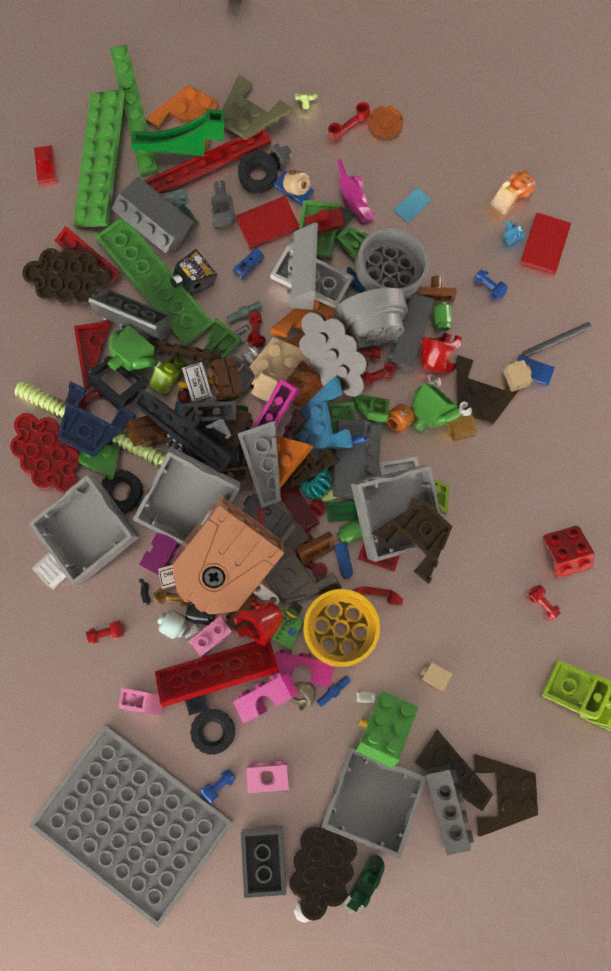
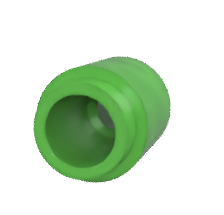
(442, 317)
(350, 532)

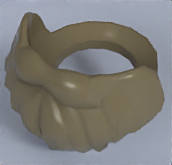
(308, 691)

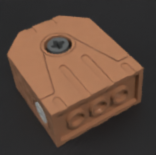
(224, 559)

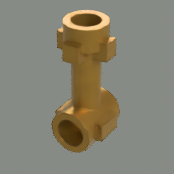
(161, 596)

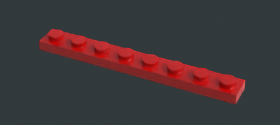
(209, 162)

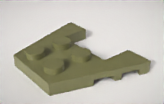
(244, 116)

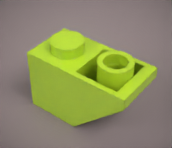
(168, 375)

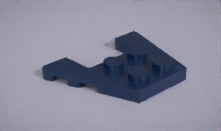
(84, 429)

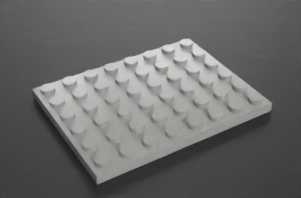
(131, 825)

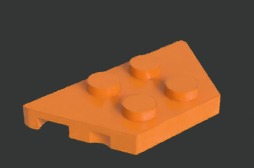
(290, 456)

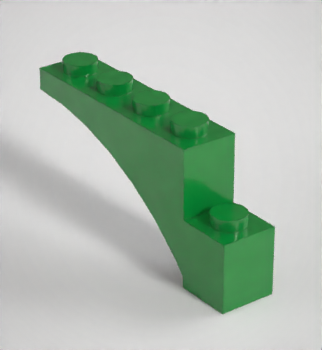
(184, 139)

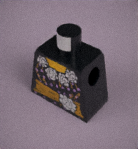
(193, 273)

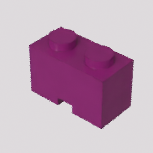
(161, 553)

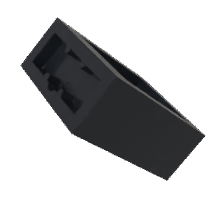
(125, 398)

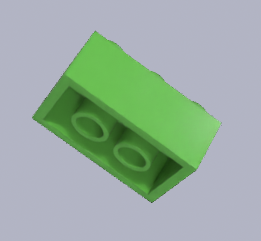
(387, 729)

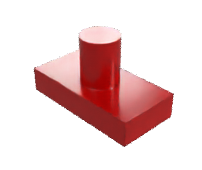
(45, 164)
(326, 220)

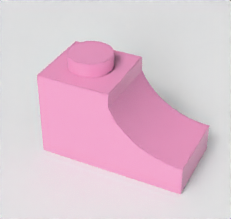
(140, 701)

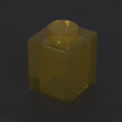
(505, 198)
(462, 428)

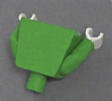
(131, 350)
(434, 407)

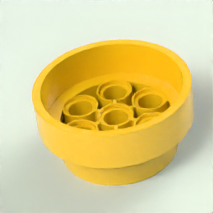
(344, 601)

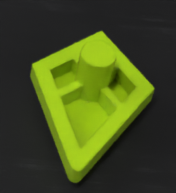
(442, 495)

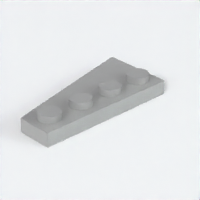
(262, 459)

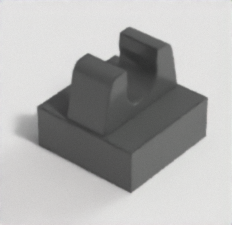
(281, 155)

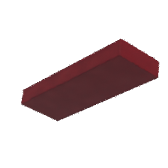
(298, 507)

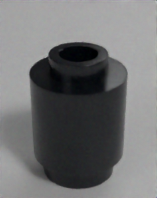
(198, 617)

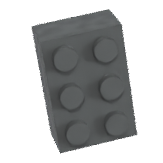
(263, 862)

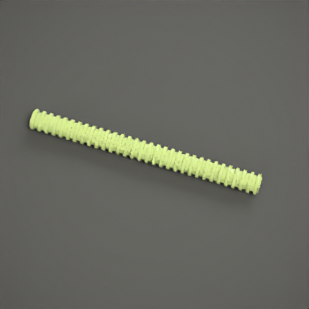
(58, 406)

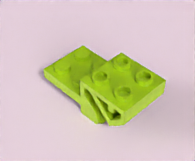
(581, 693)

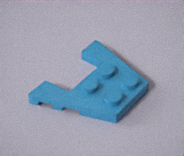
(318, 428)

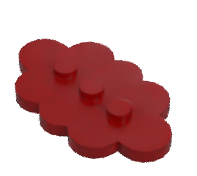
(43, 454)

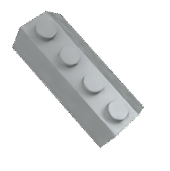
(303, 267)

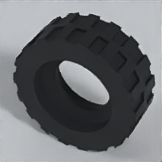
(254, 158)
(135, 486)
(197, 731)

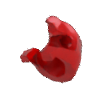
(436, 353)
(266, 619)

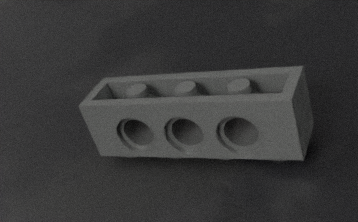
(453, 841)

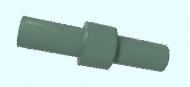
(244, 312)

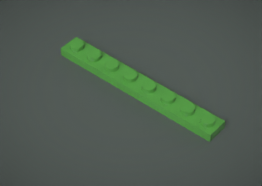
(132, 106)

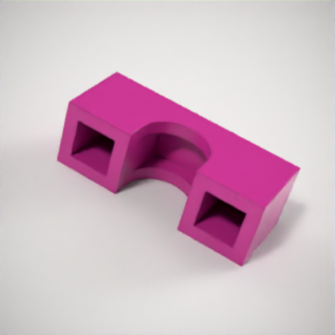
(320, 671)
(279, 689)

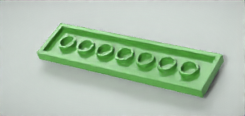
(99, 159)
(153, 280)

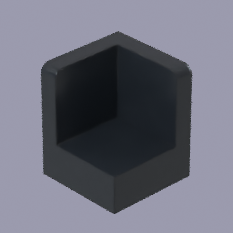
(197, 704)

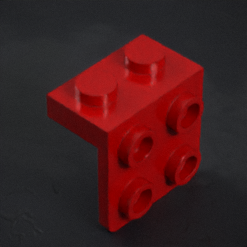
(570, 551)

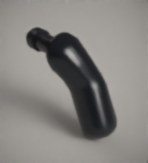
(144, 592)

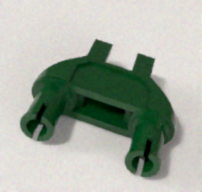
(365, 884)

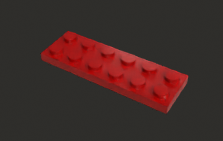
(215, 672)

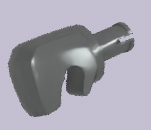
(223, 206)

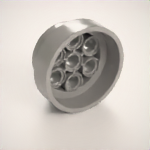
(403, 250)
(374, 315)

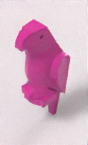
(353, 194)

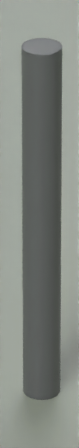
(560, 338)

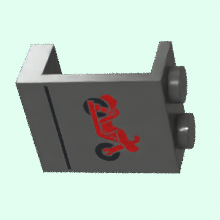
(270, 517)

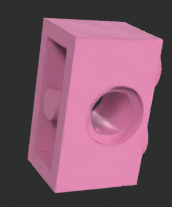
(211, 636)
(257, 784)

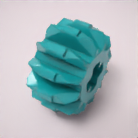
(317, 485)

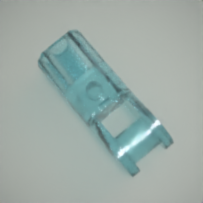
(177, 197)

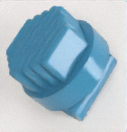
(515, 234)

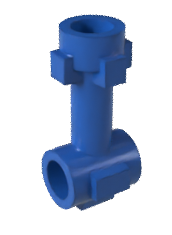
(498, 290)
(209, 793)

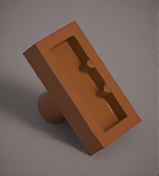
(438, 292)
(315, 547)

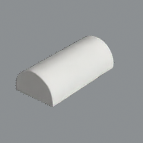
(330, 285)

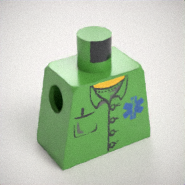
(290, 626)

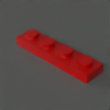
(69, 239)

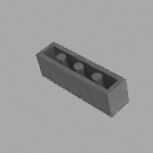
(414, 326)

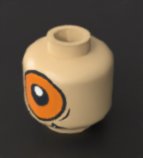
(296, 182)

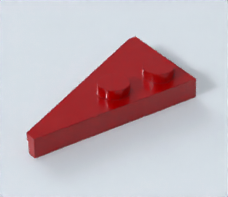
(90, 343)

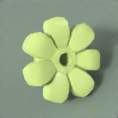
(305, 99)

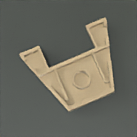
(278, 358)

